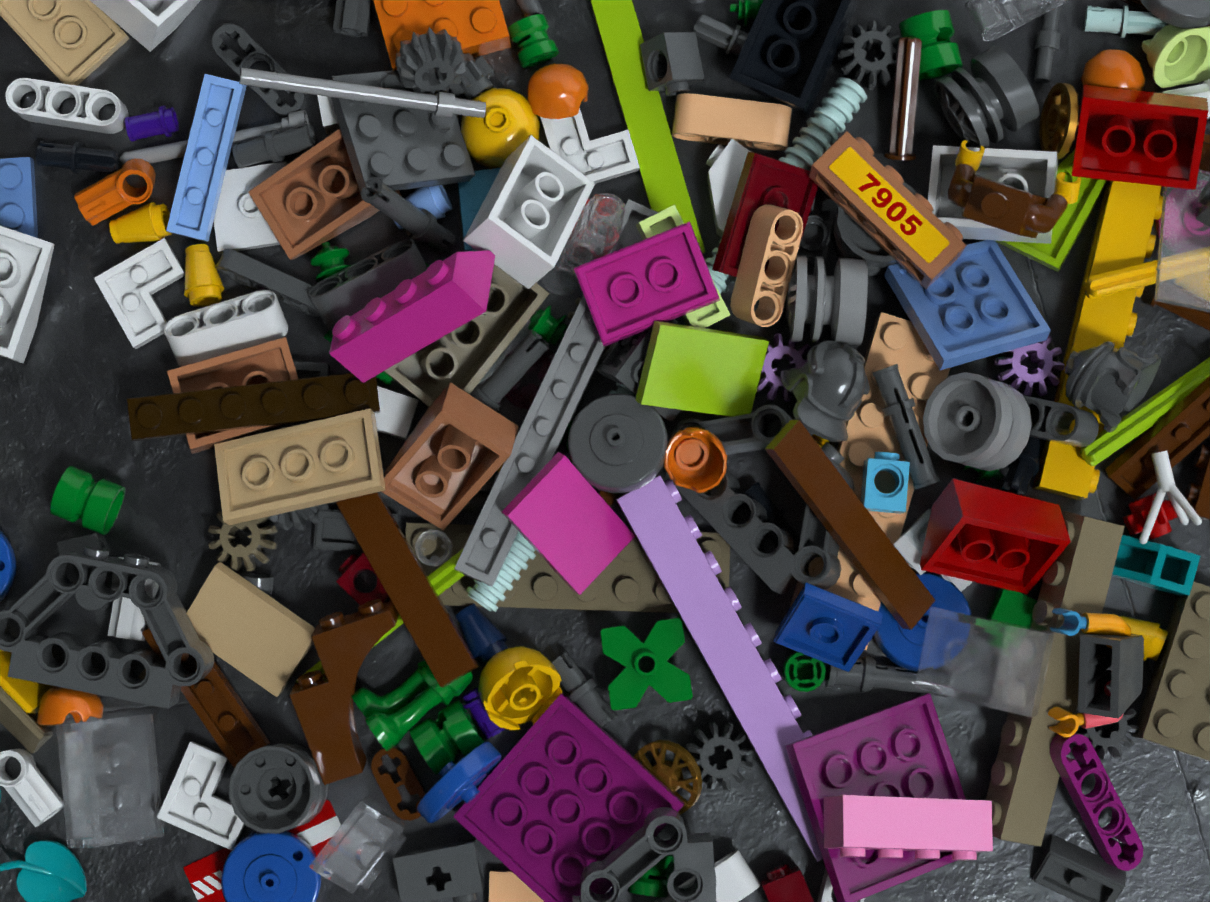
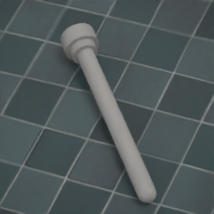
(178, 149)

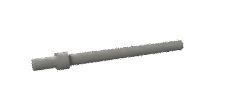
(442, 103)

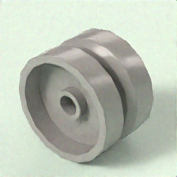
(977, 421)

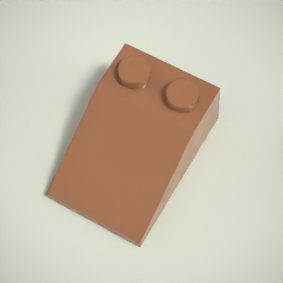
(313, 198)
(247, 366)
(449, 456)

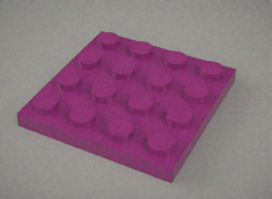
(879, 754)
(563, 802)

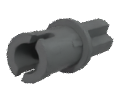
(720, 34)

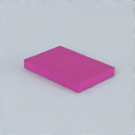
(646, 284)
(568, 523)

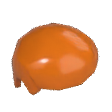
(1114, 70)
(557, 91)
(695, 459)
(61, 701)

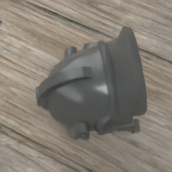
(1109, 380)
(828, 389)

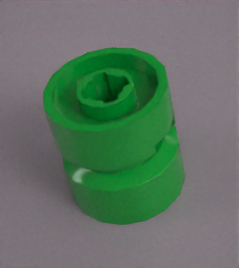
(938, 53)
(82, 498)
(446, 737)

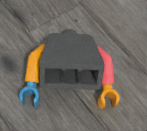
(1107, 670)

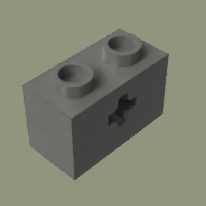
(458, 859)

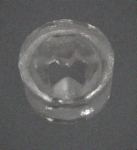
(432, 535)

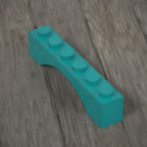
(1156, 566)

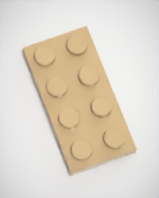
(299, 467)

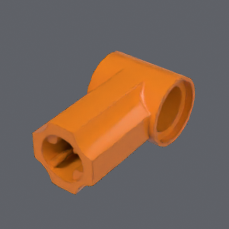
(114, 193)

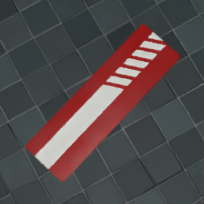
(207, 872)

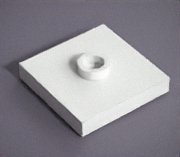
(237, 218)

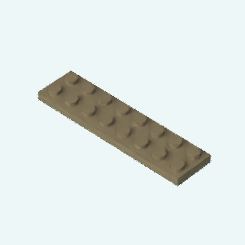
(623, 585)

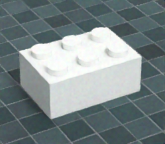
(1017, 168)
(530, 212)

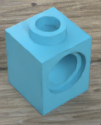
(874, 499)

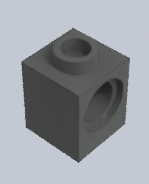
(672, 62)

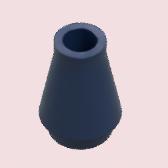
(480, 634)

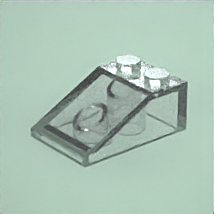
(984, 661)

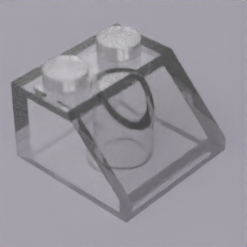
(359, 846)

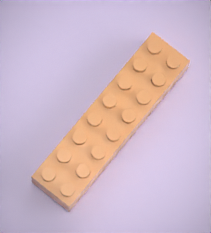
(869, 431)

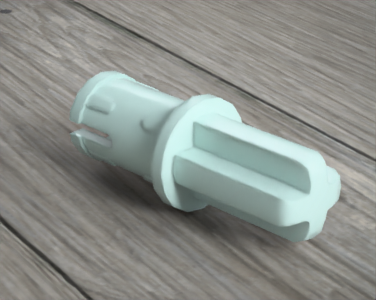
(1121, 21)

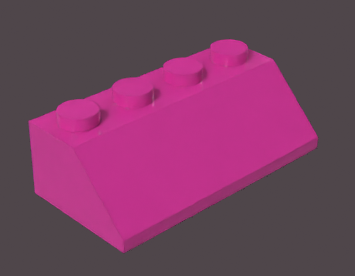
(414, 314)

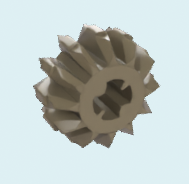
(242, 552)

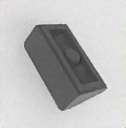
(1078, 873)

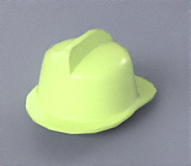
(1179, 55)

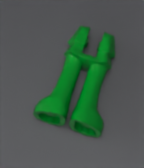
(398, 711)

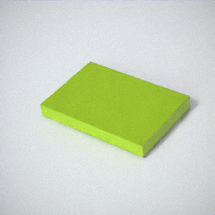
(701, 370)

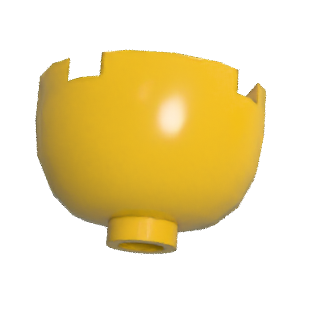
(502, 130)
(518, 686)

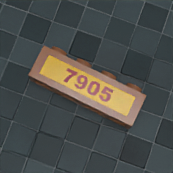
(887, 209)

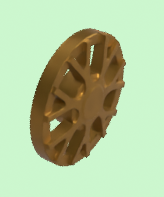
(1059, 119)
(670, 772)

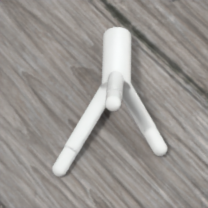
(1167, 485)

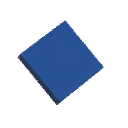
(828, 627)

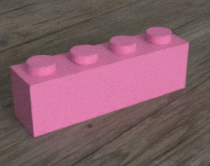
(907, 824)

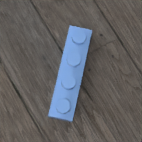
(206, 157)

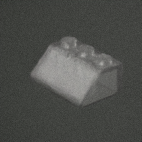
(110, 781)

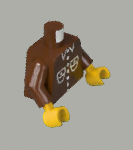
(1005, 205)

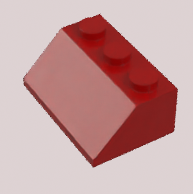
(1140, 137)
(992, 536)

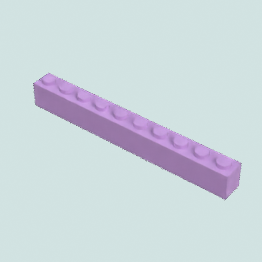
(720, 636)

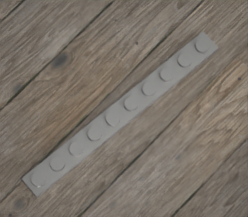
(542, 427)

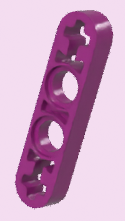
(1093, 803)

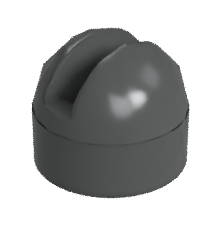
(261, 580)

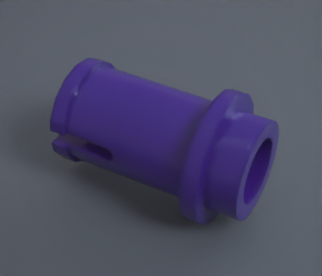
(152, 124)
(475, 705)

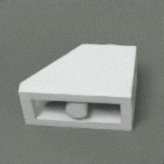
(723, 179)

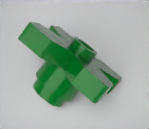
(627, 650)

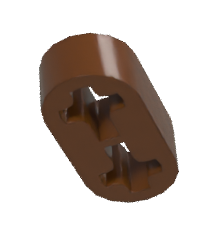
(391, 788)

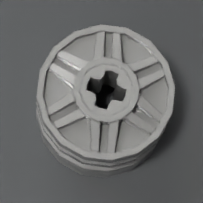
(828, 300)

